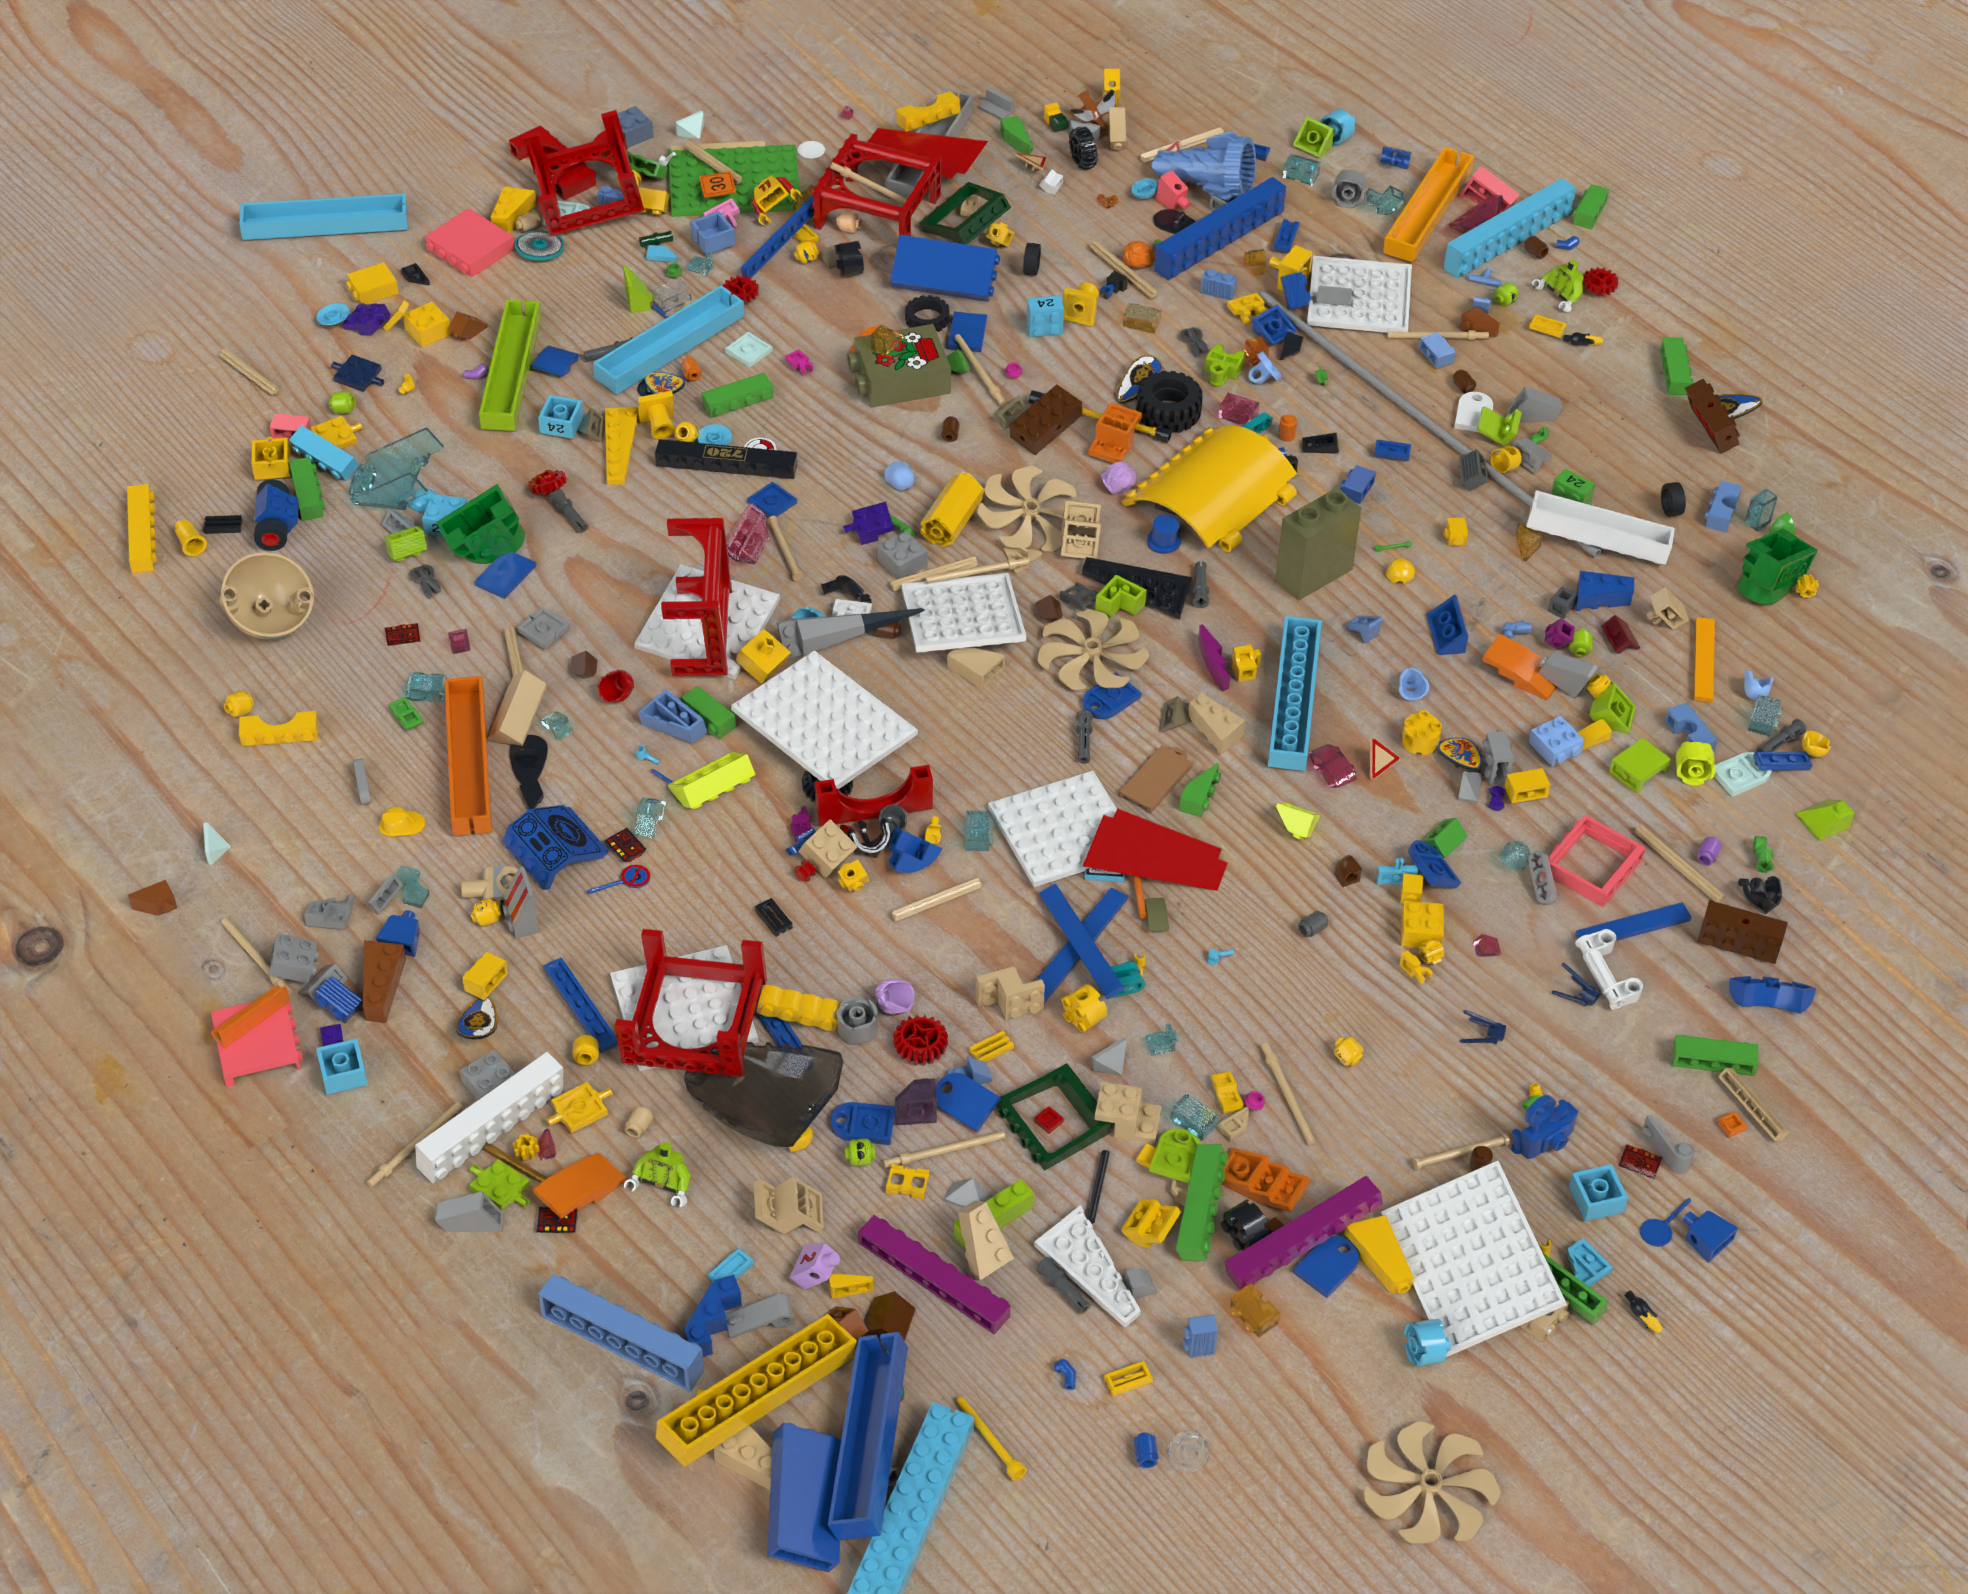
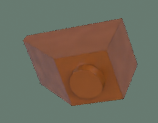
(1479, 321)
(466, 326)
(153, 899)
(849, 1320)

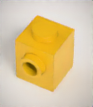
(1456, 531)

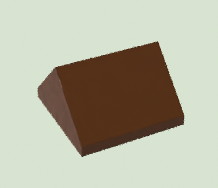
(889, 1315)

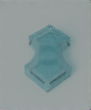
(414, 892)

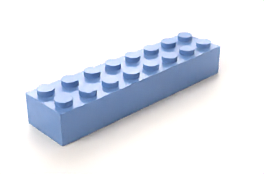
(621, 1332)

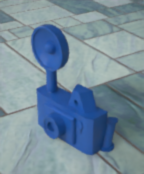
(1547, 1127)

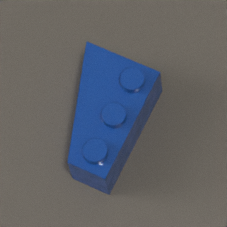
(1603, 590)

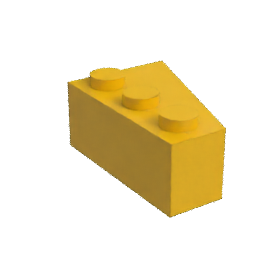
(512, 204)

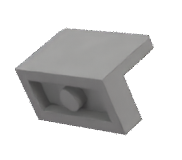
(997, 104)
(1334, 295)
(1531, 454)
(320, 978)

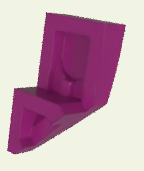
(800, 822)

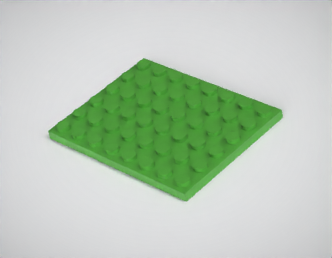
(749, 162)

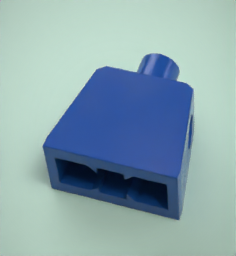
(402, 931)
(1709, 1233)

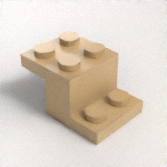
(1080, 529)
(1012, 996)
(1132, 1118)
(788, 1205)

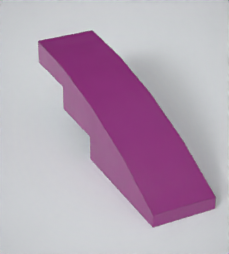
(1212, 656)

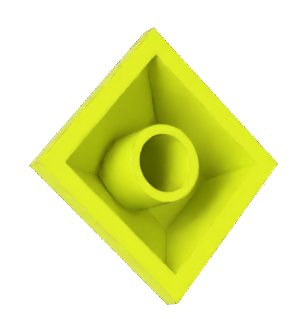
(1298, 820)

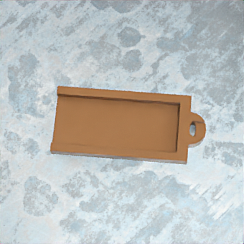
(1157, 777)

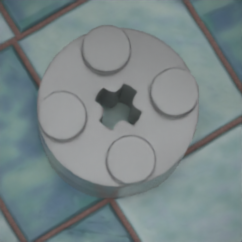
(1349, 188)
(857, 1020)

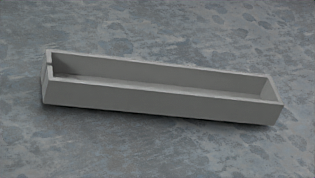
(904, 178)

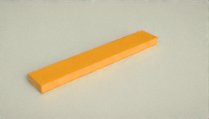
(1704, 660)

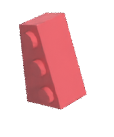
(1486, 184)

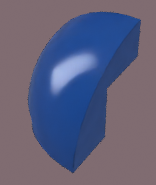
(911, 852)

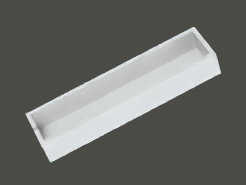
(1600, 527)
(489, 1117)

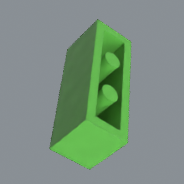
(1590, 206)
(717, 718)

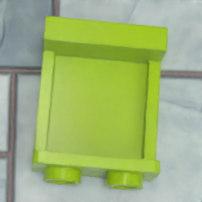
(1639, 764)

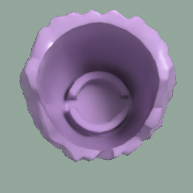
(1119, 477)
(895, 996)

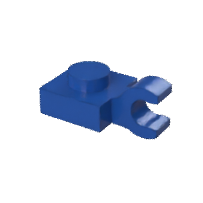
(801, 840)

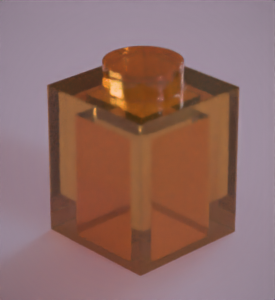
(1253, 347)

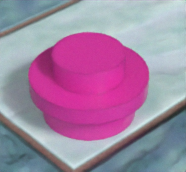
(1013, 370)
(1254, 1100)

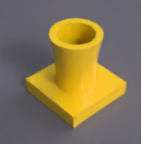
(1081, 304)
(658, 411)

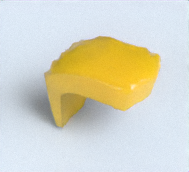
(804, 1141)

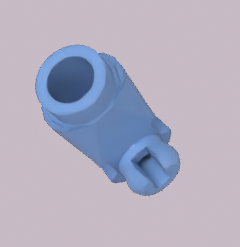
(1516, 628)

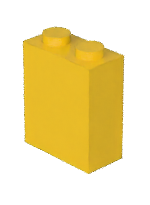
(372, 284)

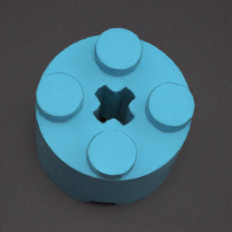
(1342, 123)
(1426, 1342)

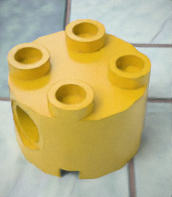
(1421, 733)
(1084, 1008)

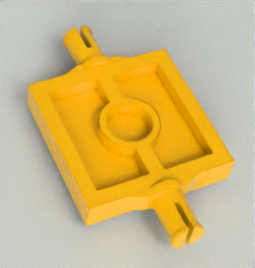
(337, 432)
(579, 1107)

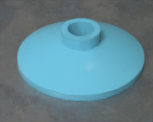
(333, 314)
(715, 434)

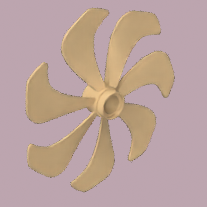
(1028, 510)
(1091, 650)
(1428, 1527)

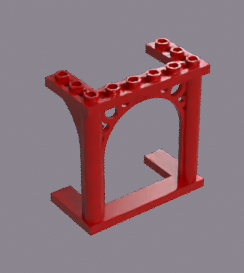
(852, 155)
(544, 167)
(711, 588)
(729, 1043)

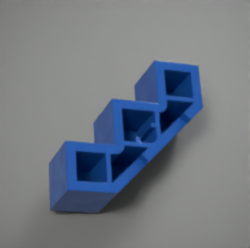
(710, 1314)

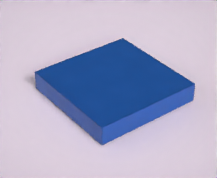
(772, 500)

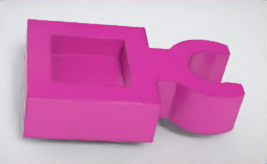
(799, 360)

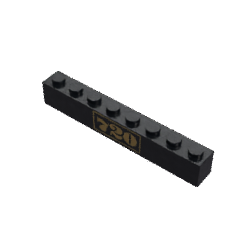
(726, 459)

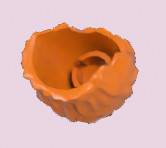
(1138, 255)

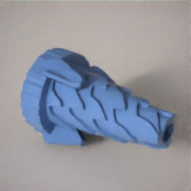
(1222, 168)

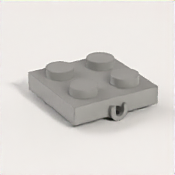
(543, 628)

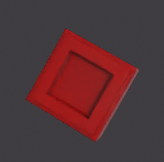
(1049, 1119)

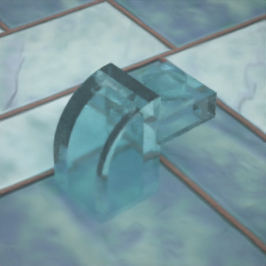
(1387, 202)
(648, 813)

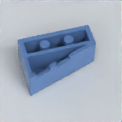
(672, 717)

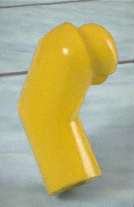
(408, 385)

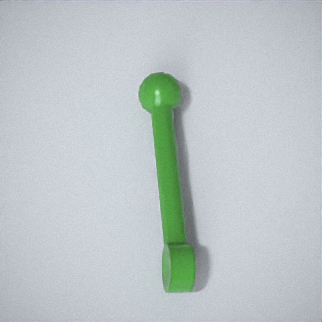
(1378, 548)

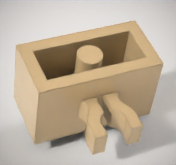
(1668, 608)

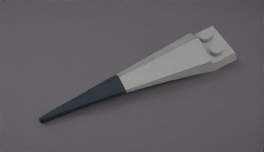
(815, 633)

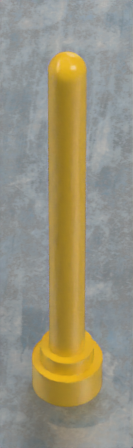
(1014, 1468)

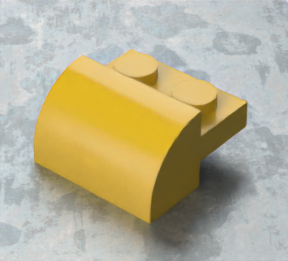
(1150, 1222)

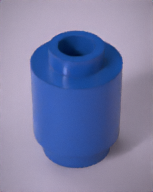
(1146, 1450)

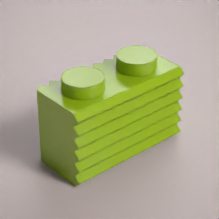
(405, 543)

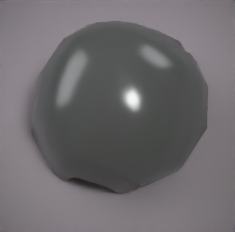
(895, 816)

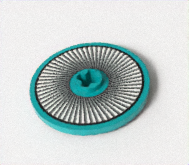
(539, 245)

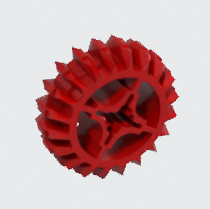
(921, 1034)

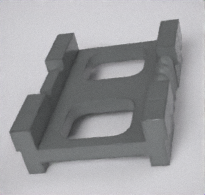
(1076, 599)

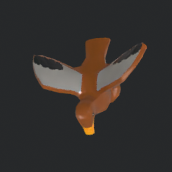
(1094, 111)

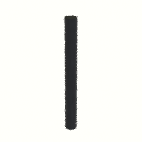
(1098, 1186)

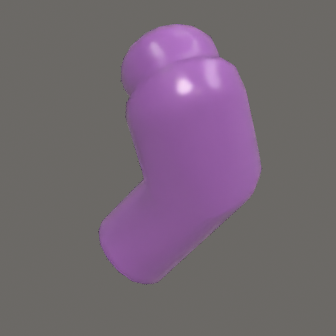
(477, 373)

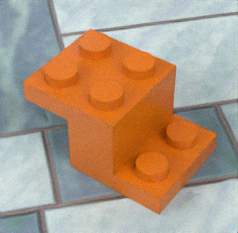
(1114, 433)

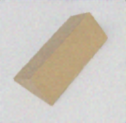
(517, 709)

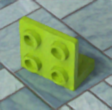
(1497, 427)

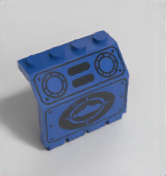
(550, 840)

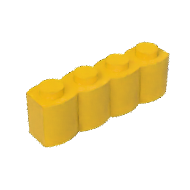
(798, 1007)

